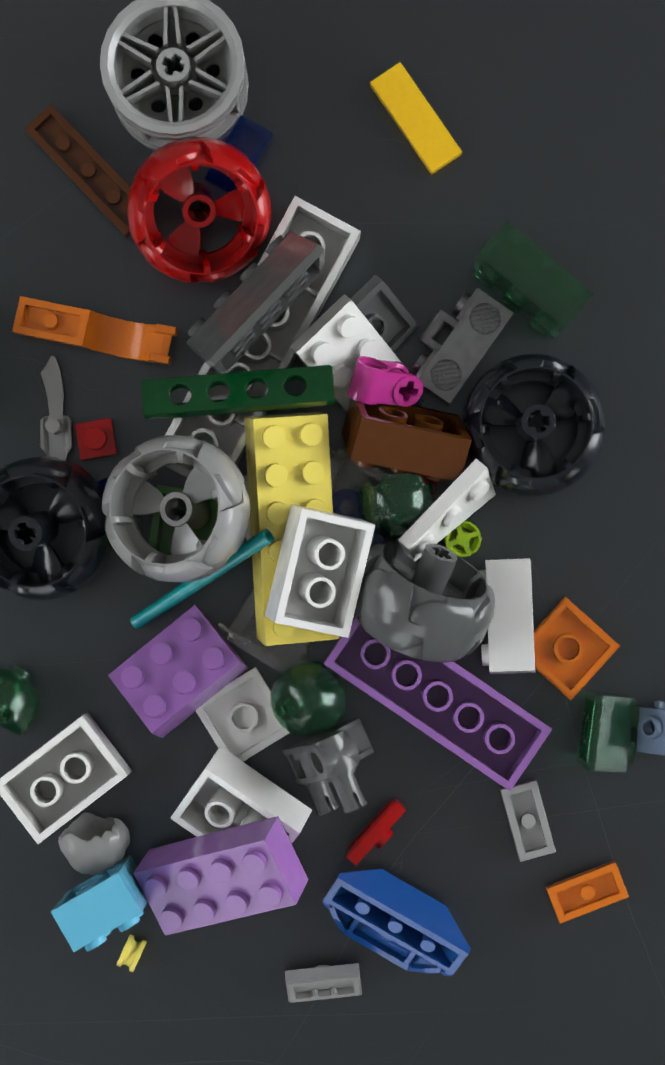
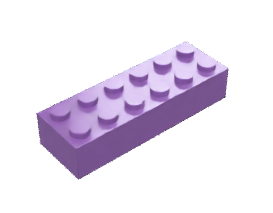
(443, 704)

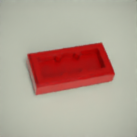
(376, 832)

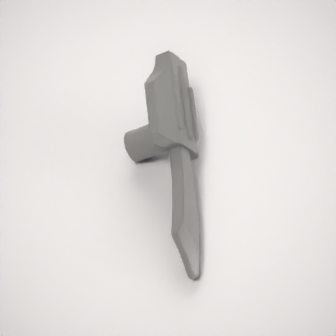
(55, 428)

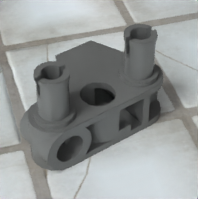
(331, 759)

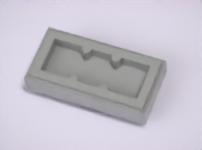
(323, 982)

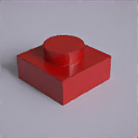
(96, 439)

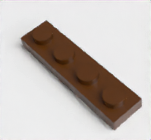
(82, 165)

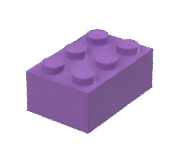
(177, 671)

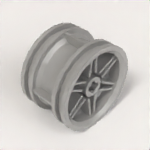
(174, 20)

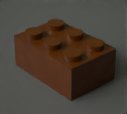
(406, 439)

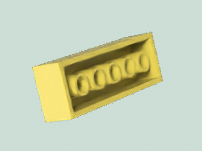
(284, 467)

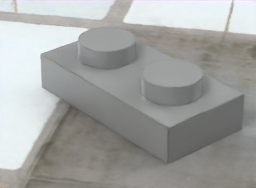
(528, 820)

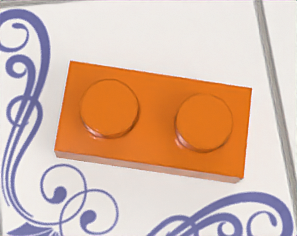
(587, 891)

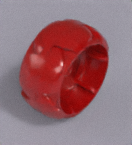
(181, 253)

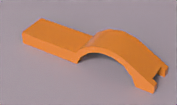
(93, 331)

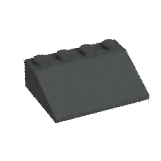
(257, 302)

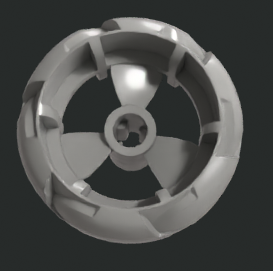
(212, 477)

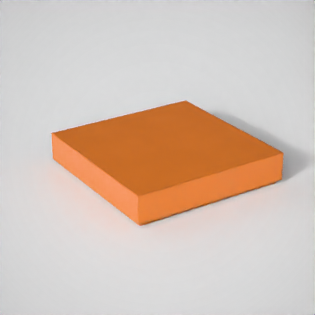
(570, 648)

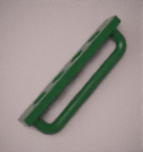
(157, 392)

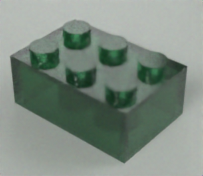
(530, 280)

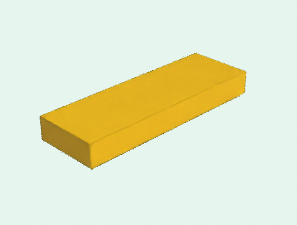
(415, 118)

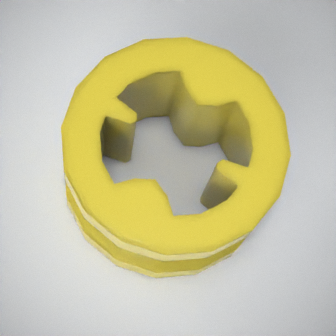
(131, 953)

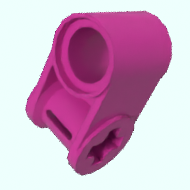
(384, 383)

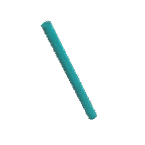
(186, 589)

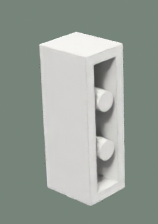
(512, 628)

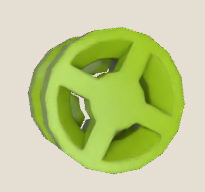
(466, 536)

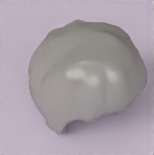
(94, 843)

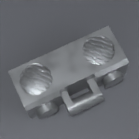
(473, 332)

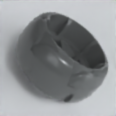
(426, 606)

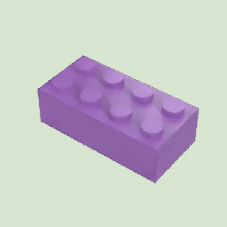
(221, 876)

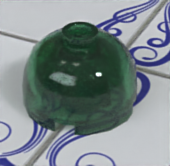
(395, 503)
(307, 699)
(17, 701)

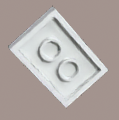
(338, 341)

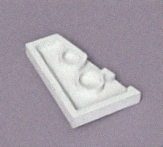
(452, 508)

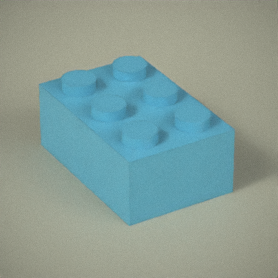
(100, 905)

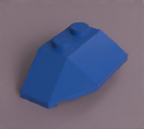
(396, 921)

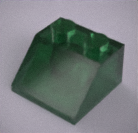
(607, 732)

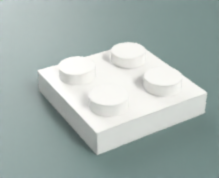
(242, 716)

